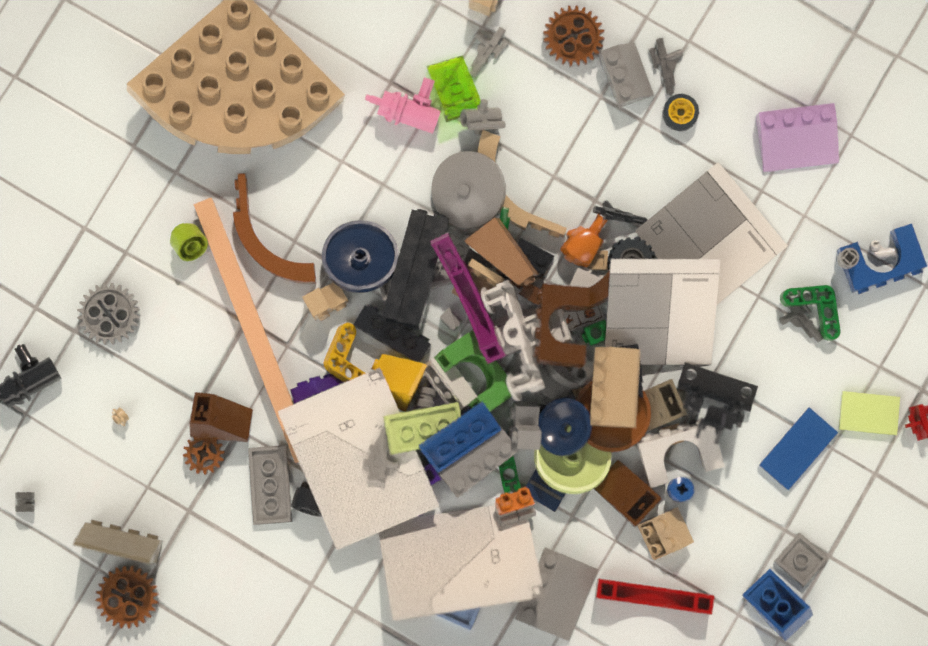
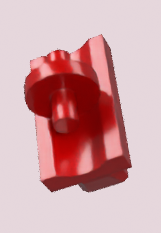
(918, 421)

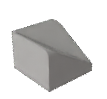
(450, 319)

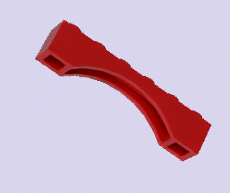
(654, 596)

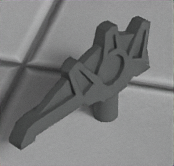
(467, 253)

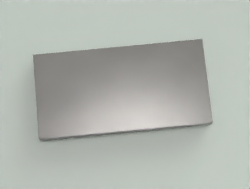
(270, 485)

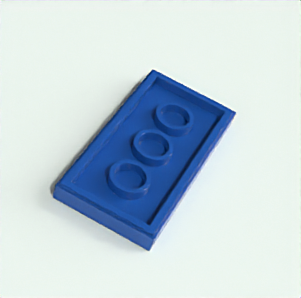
(460, 437)
(798, 448)

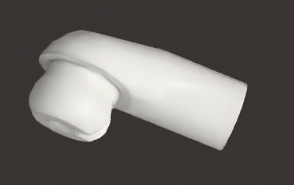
(880, 252)

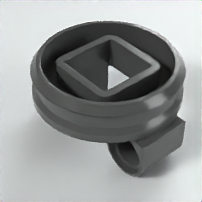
(576, 377)

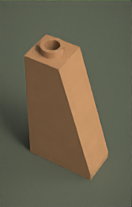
(502, 251)

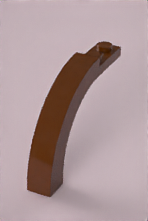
(598, 292)

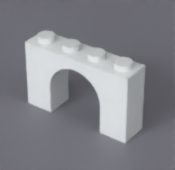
(653, 448)

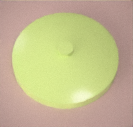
(575, 472)

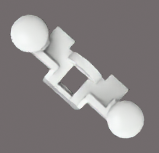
(531, 376)

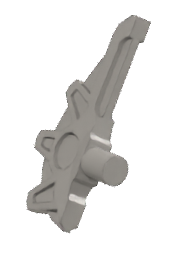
(378, 459)

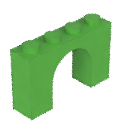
(467, 350)

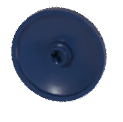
(360, 256)

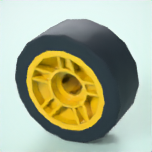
(684, 103)

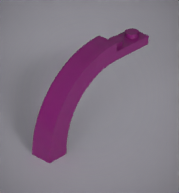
(470, 297)

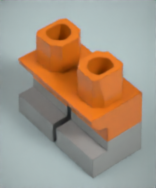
(518, 502)

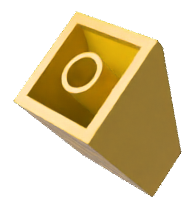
(402, 377)

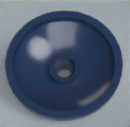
(554, 423)

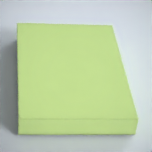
(869, 413)

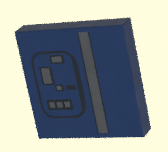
(543, 492)

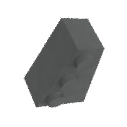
(550, 392)

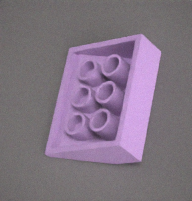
(798, 137)

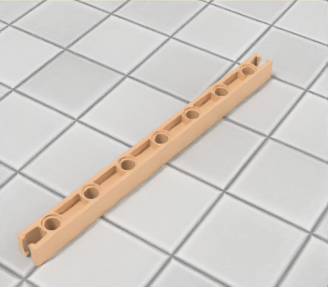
(245, 309)

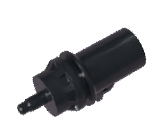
(32, 379)

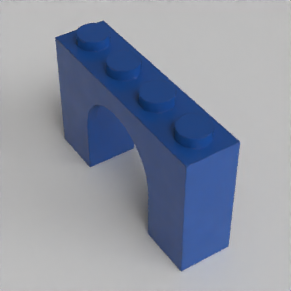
(909, 261)

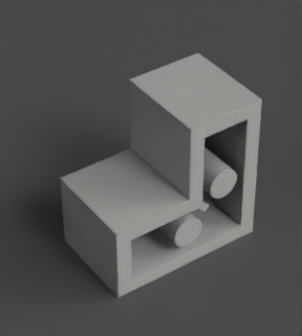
(524, 428)

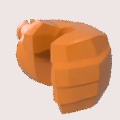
(583, 243)

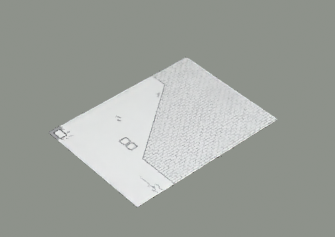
(333, 439)
(458, 563)

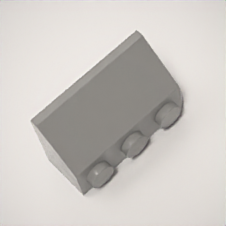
(626, 74)

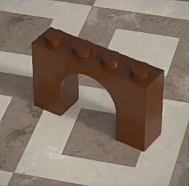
(548, 349)

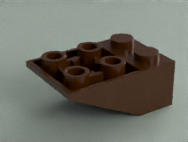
(219, 418)
(627, 493)

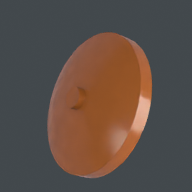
(617, 438)

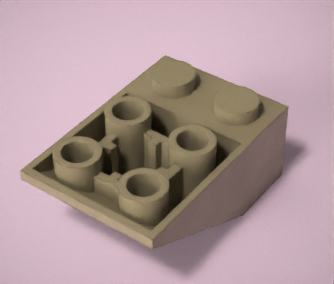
(664, 404)

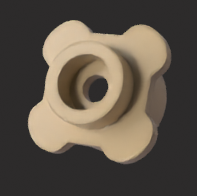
(119, 416)

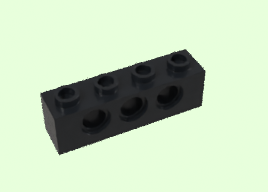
(415, 354)

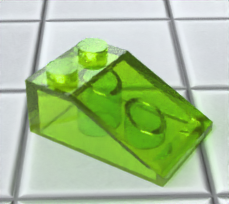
(453, 87)

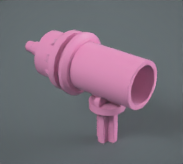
(406, 111)

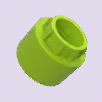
(188, 241)

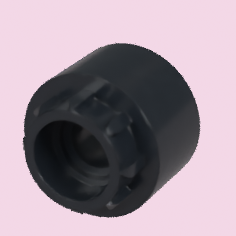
(305, 501)

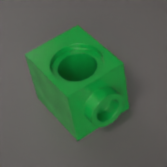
(601, 326)

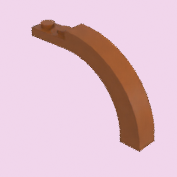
(282, 268)

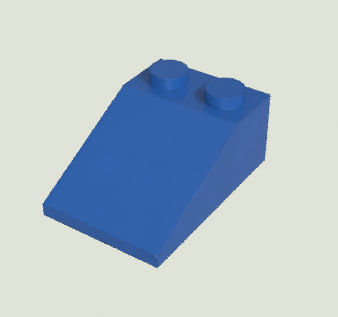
(778, 604)

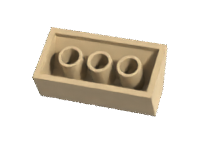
(615, 387)

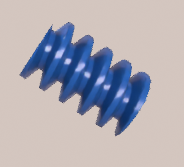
(685, 484)

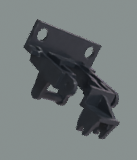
(718, 388)

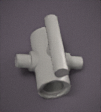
(482, 118)

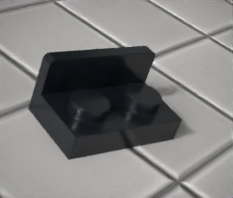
(538, 257)

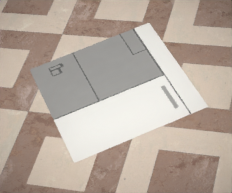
(714, 223)
(664, 309)

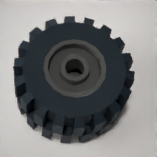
(630, 249)

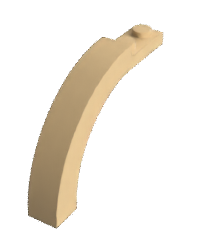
(488, 145)

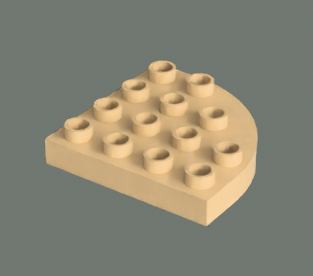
(235, 83)

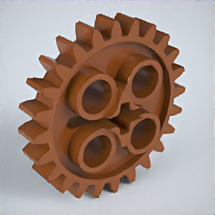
(581, 51)
(134, 580)

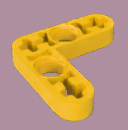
(340, 357)

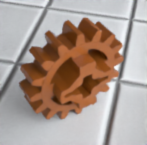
(201, 462)

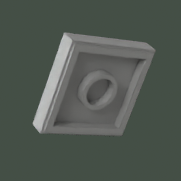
(801, 559)

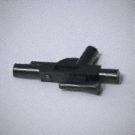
(610, 213)

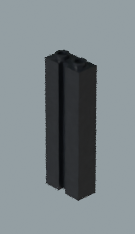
(414, 270)

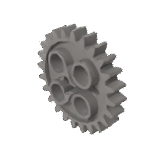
(122, 302)

